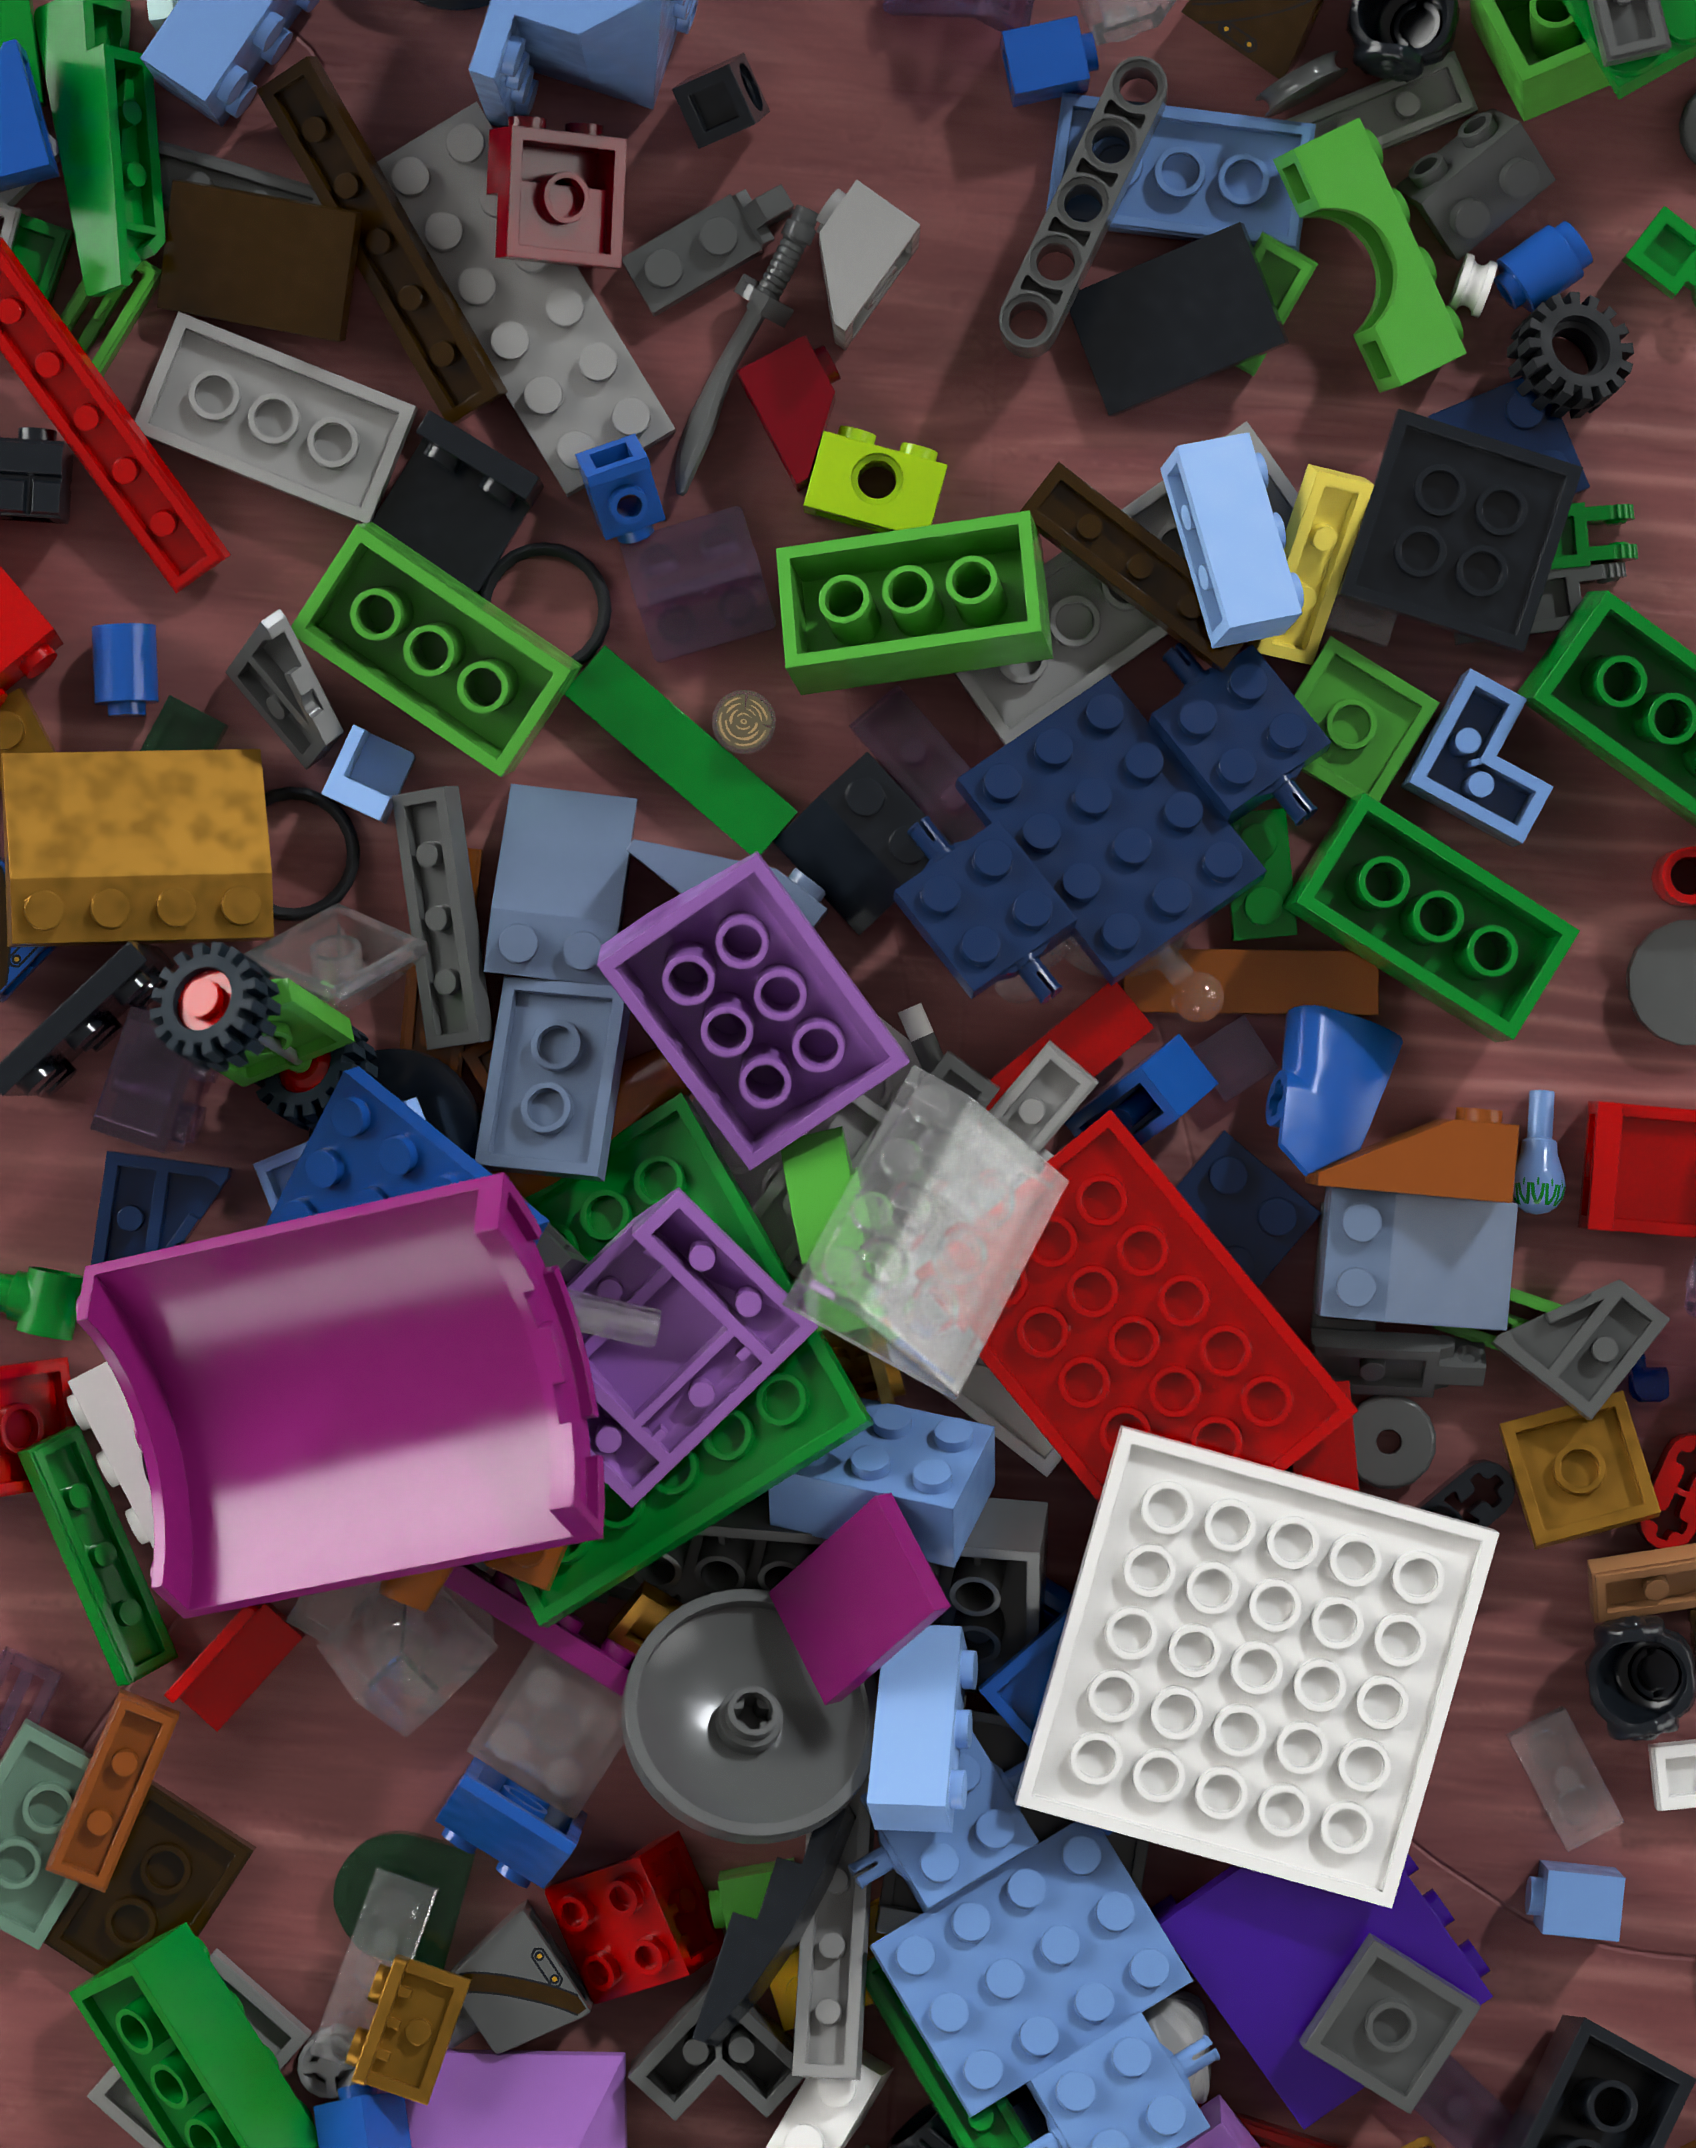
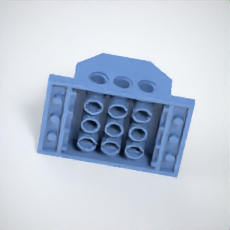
(593, 44)

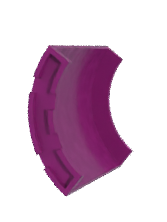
(352, 1396)

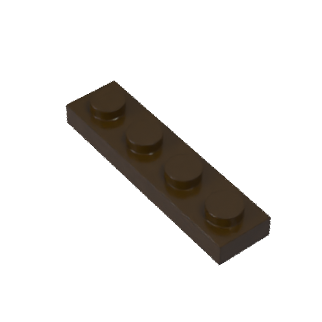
(1124, 559)

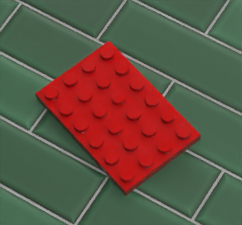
(1150, 1326)

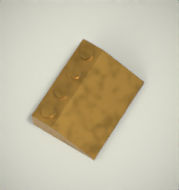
(136, 847)

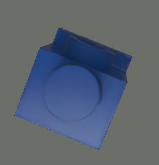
(619, 471)

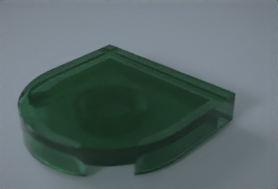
(417, 1858)

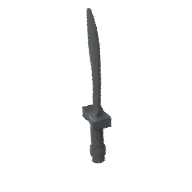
(762, 304)

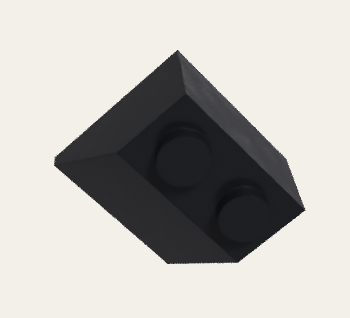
(857, 842)

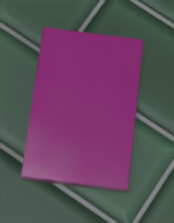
(859, 1599)

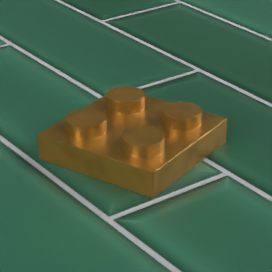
(1579, 1472)

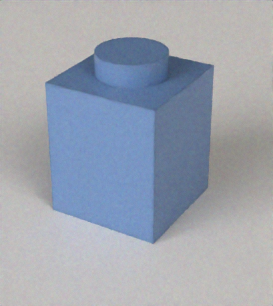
(1576, 1900)

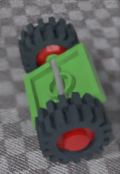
(258, 1031)

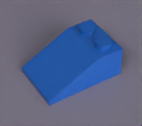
(509, 1825)

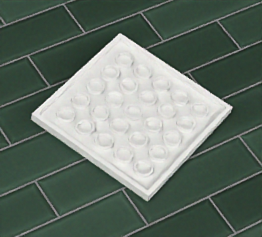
(1256, 1667)

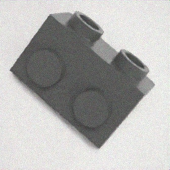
(1476, 181)

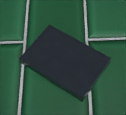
(1177, 319)

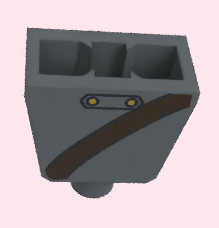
(518, 1984)

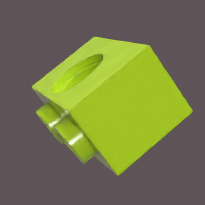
(837, 495)

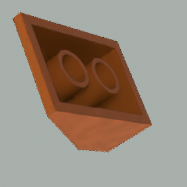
(1441, 1158)

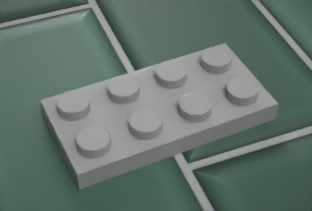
(274, 419)

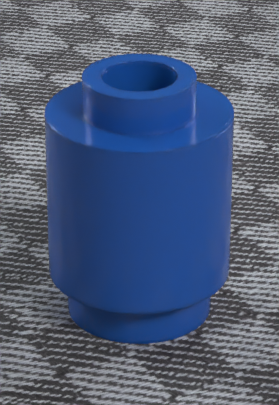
(1542, 266)

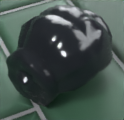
(1401, 35)
(1640, 1677)

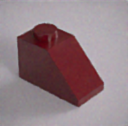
(793, 402)

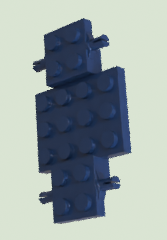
(1112, 825)

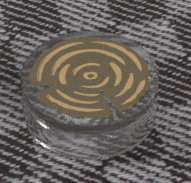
(744, 722)

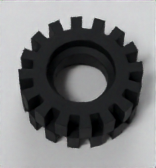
(1591, 334)

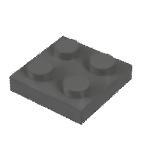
(1389, 2023)

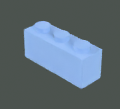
(1232, 540)
(921, 1733)

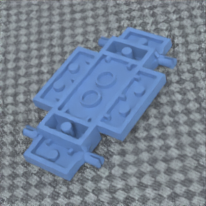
(1037, 1971)

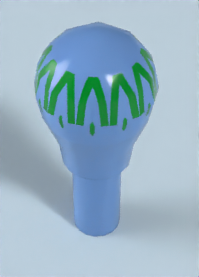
(1538, 1172)

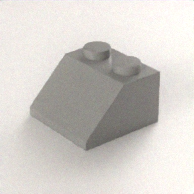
(861, 255)

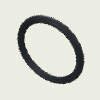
(583, 564)
(352, 847)

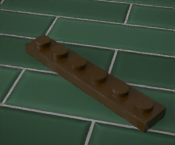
(389, 247)

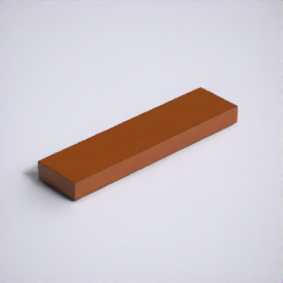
(1270, 981)

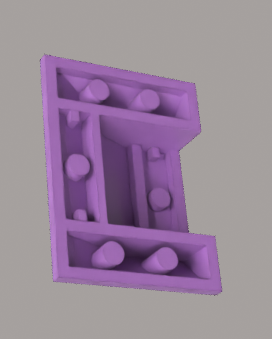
(713, 1344)
(524, 2101)

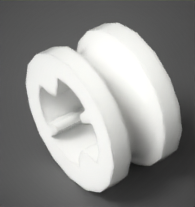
(1473, 285)

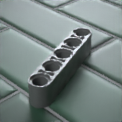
(1091, 177)

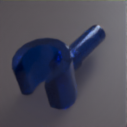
(1648, 1383)

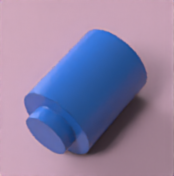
(125, 668)

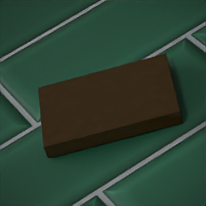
(259, 260)
(167, 1875)

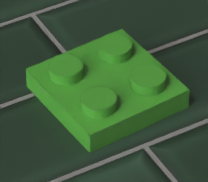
(1365, 715)

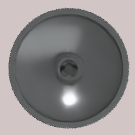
(735, 1727)

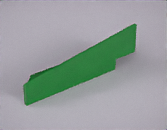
(104, 137)

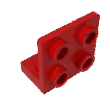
(636, 1920)

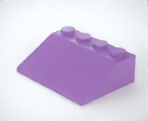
(750, 1008)

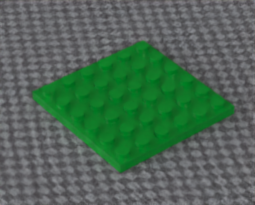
(769, 1436)

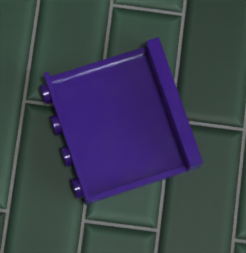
(1277, 1950)

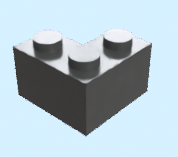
(751, 2058)

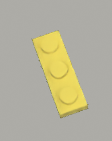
(1318, 551)

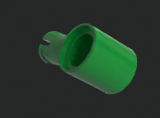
(41, 1301)

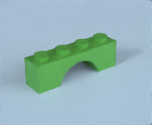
(1345, 183)

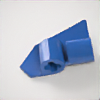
(1328, 1084)

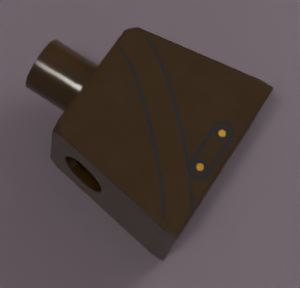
(1262, 30)

